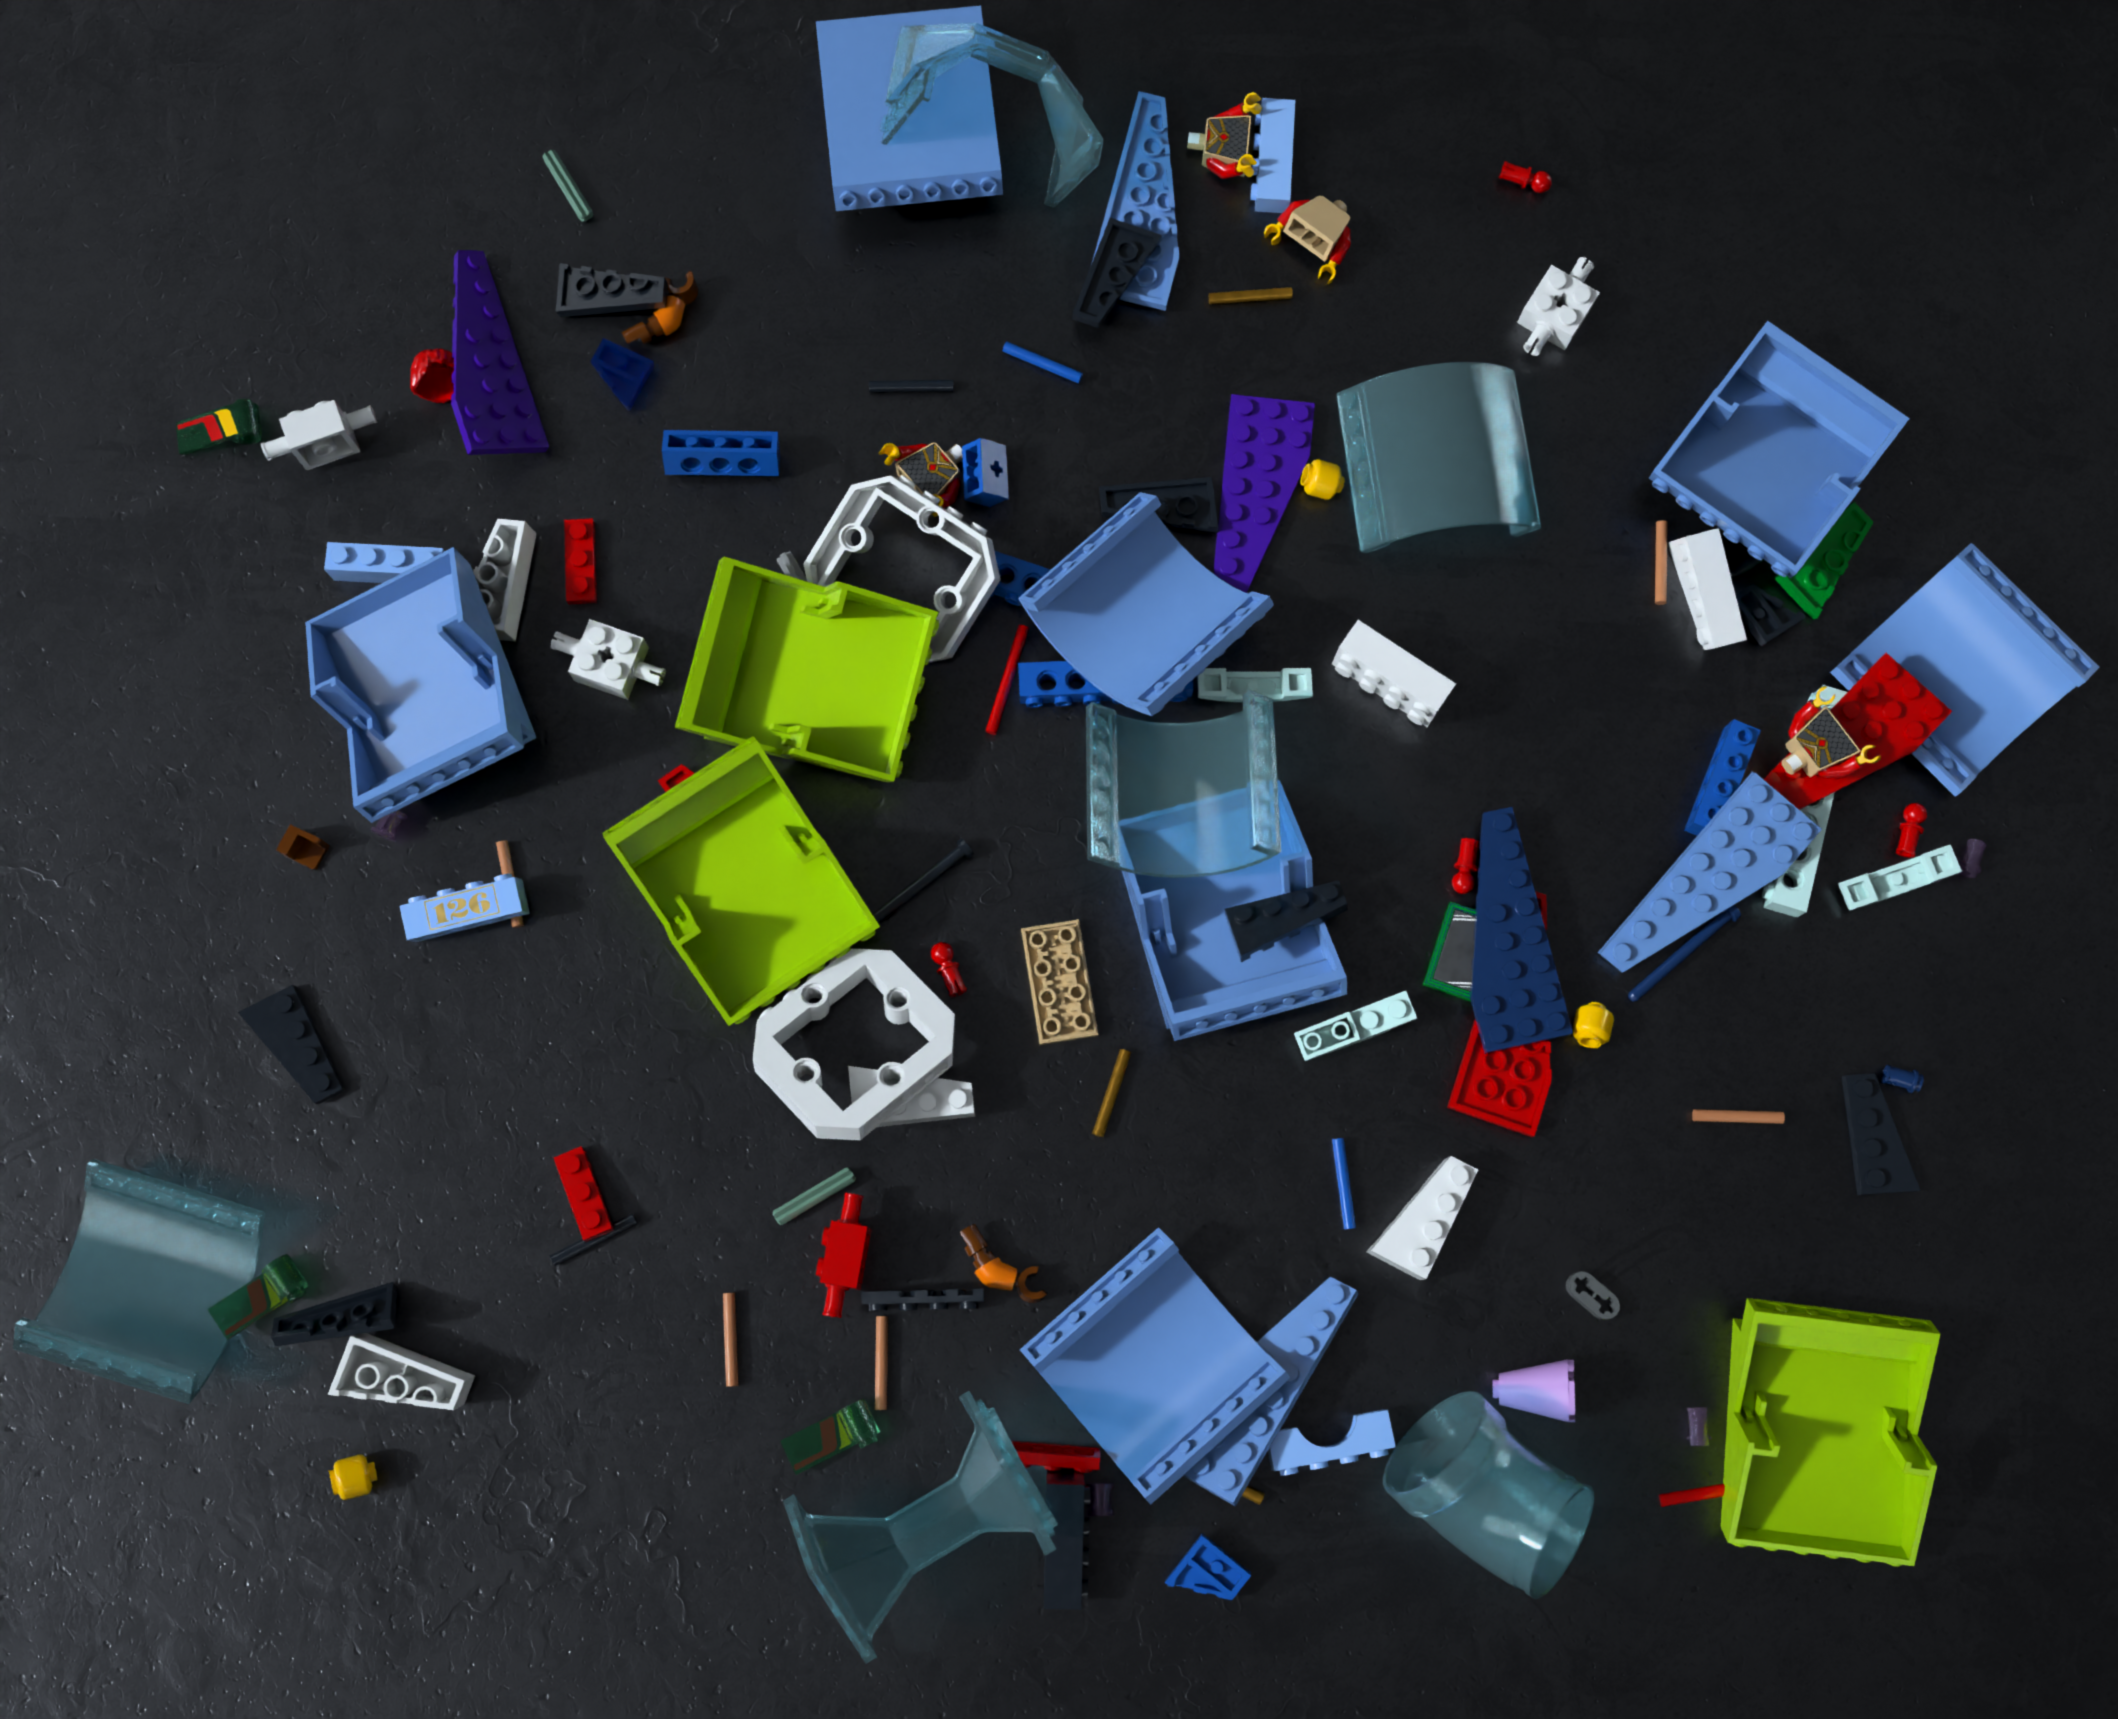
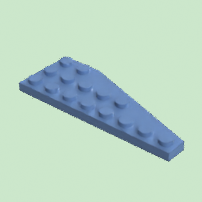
(1145, 199)
(1732, 857)
(1297, 1347)

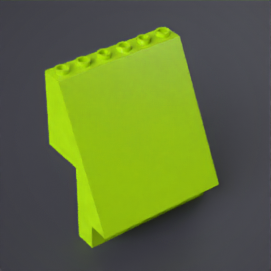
(808, 670)
(741, 881)
(1828, 1432)

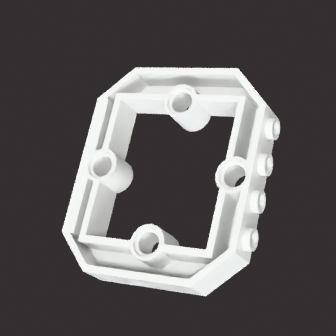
(856, 514)
(842, 974)

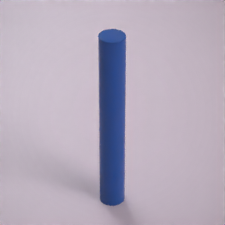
(1042, 362)
(1344, 1183)

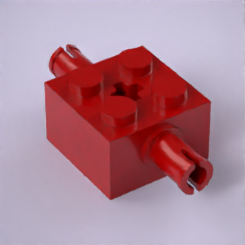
(844, 1255)

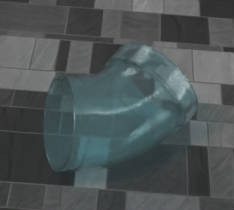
(1490, 1493)

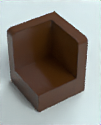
(302, 847)

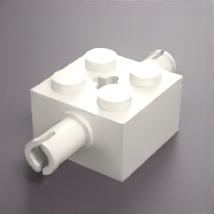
(1558, 307)
(319, 434)
(601, 643)

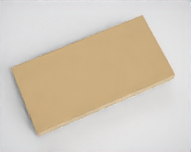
(1059, 982)

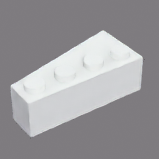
(505, 573)
(1708, 588)

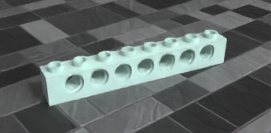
(1802, 872)

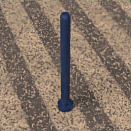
(1683, 952)

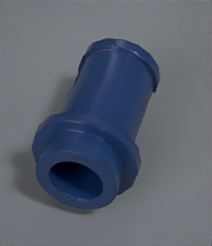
(1910, 1080)

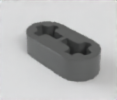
(1588, 1301)

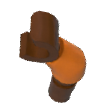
(665, 319)
(994, 1272)

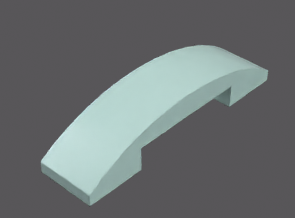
(1230, 686)
(1900, 878)

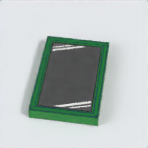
(1453, 953)

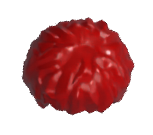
(432, 375)

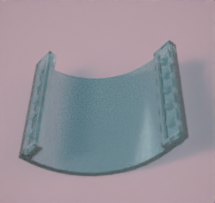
(1437, 452)
(1182, 793)
(143, 1283)

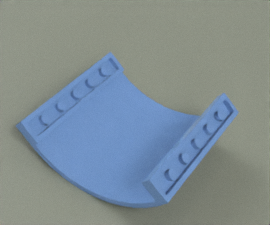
(1139, 609)
(1981, 655)
(1154, 1365)

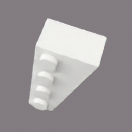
(938, 1101)
(1423, 1224)
(395, 1374)

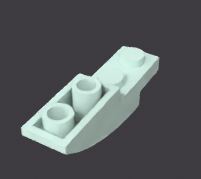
(1355, 1026)

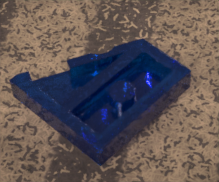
(622, 371)

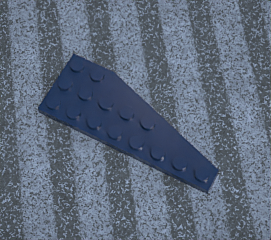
(1512, 968)

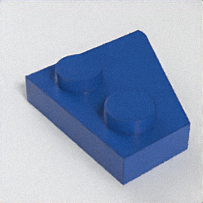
(1209, 1570)

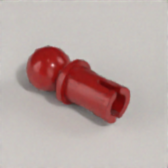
(1539, 182)
(1914, 816)
(1463, 881)
(942, 954)

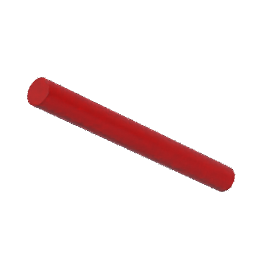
(1007, 679)
(1692, 1495)

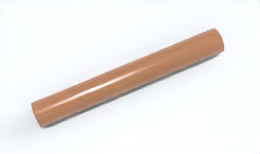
(1661, 563)
(507, 868)
(1738, 1116)
(730, 1339)
(881, 1363)

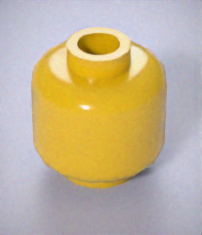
(1322, 479)
(1592, 1025)
(352, 1477)

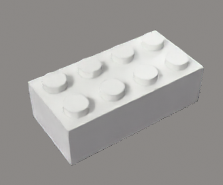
(1392, 674)

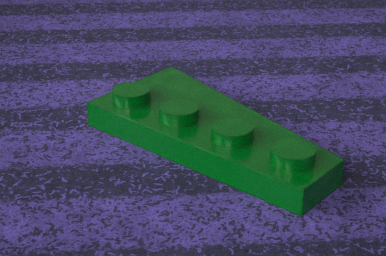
(1828, 561)

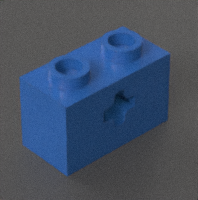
(985, 472)

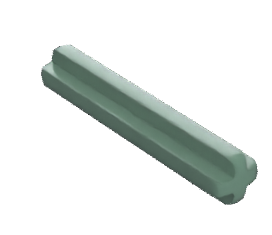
(568, 185)
(814, 1196)

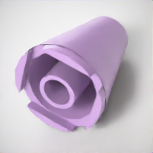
(1539, 1390)

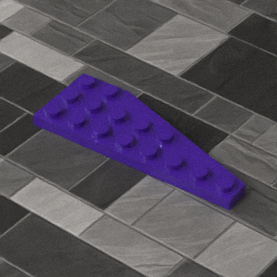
(488, 377)
(1262, 466)

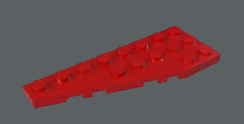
(1879, 710)
(1504, 1084)

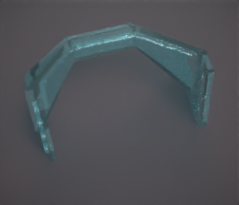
(931, 50)
(869, 1561)

